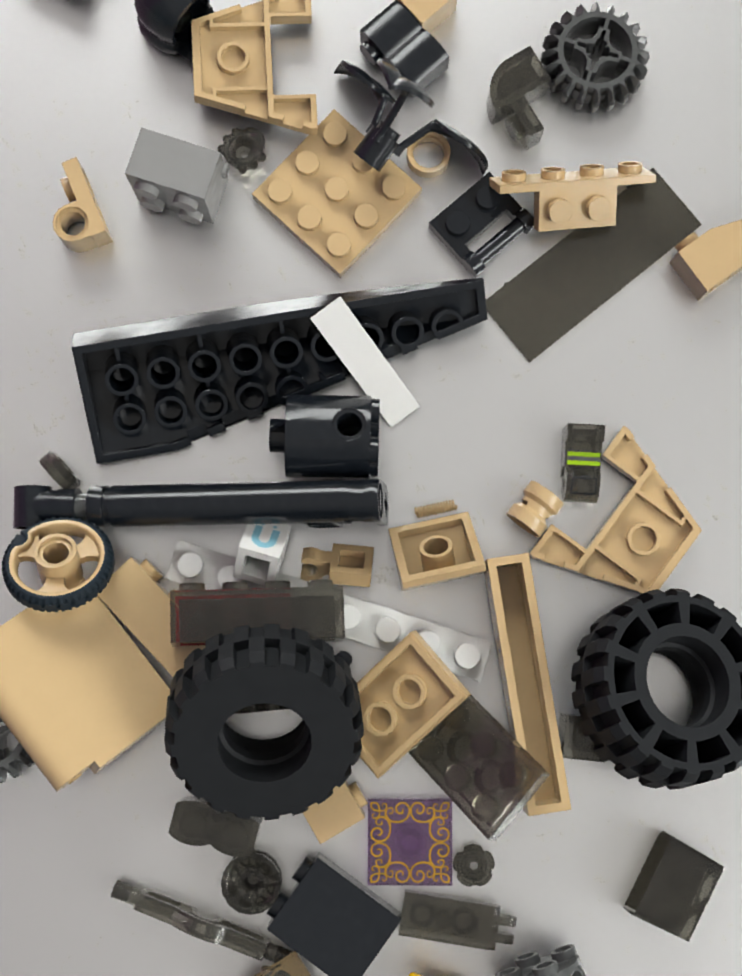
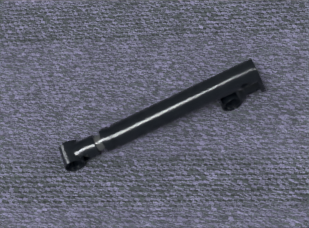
(302, 502)

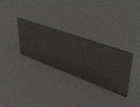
(590, 267)

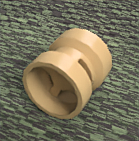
(536, 507)

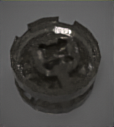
(252, 882)

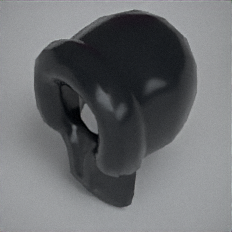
(160, 19)

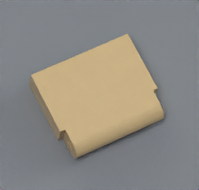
(76, 689)

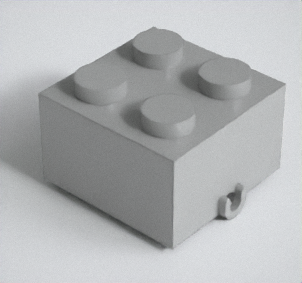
(177, 176)

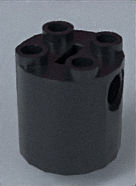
(328, 436)

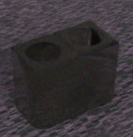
(674, 886)

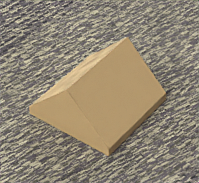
(436, 551)

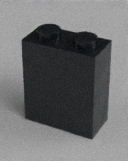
(332, 918)

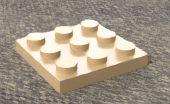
(335, 197)

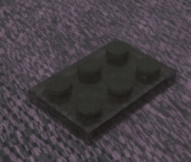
(480, 767)

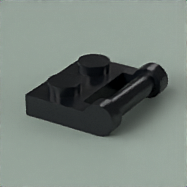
(473, 215)

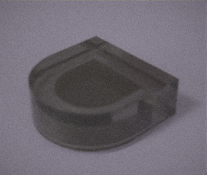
(59, 470)

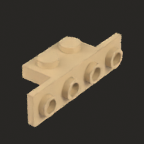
(573, 197)

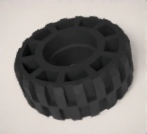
(617, 700)
(267, 774)

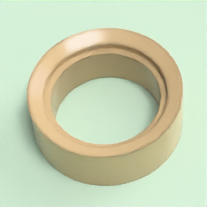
(435, 171)

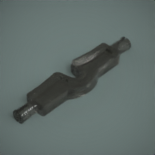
(189, 921)

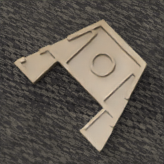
(236, 64)
(641, 536)

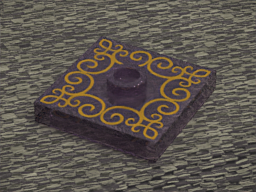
(410, 841)

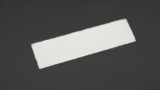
(364, 361)

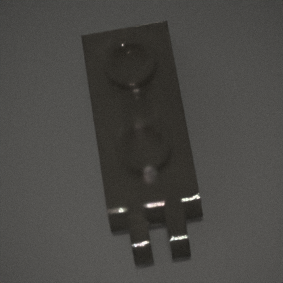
(454, 920)

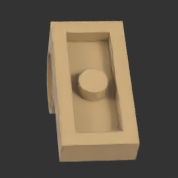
(83, 209)

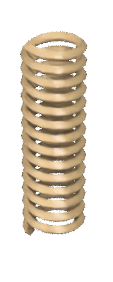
(430, 511)

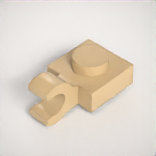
(344, 564)

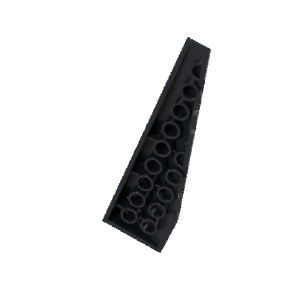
(195, 374)

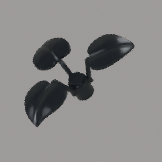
(380, 138)

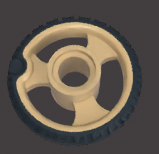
(59, 563)

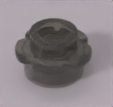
(481, 874)

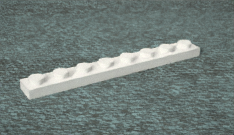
(363, 620)

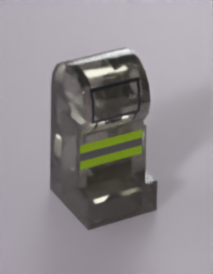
(581, 462)

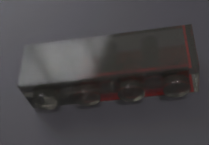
(204, 613)

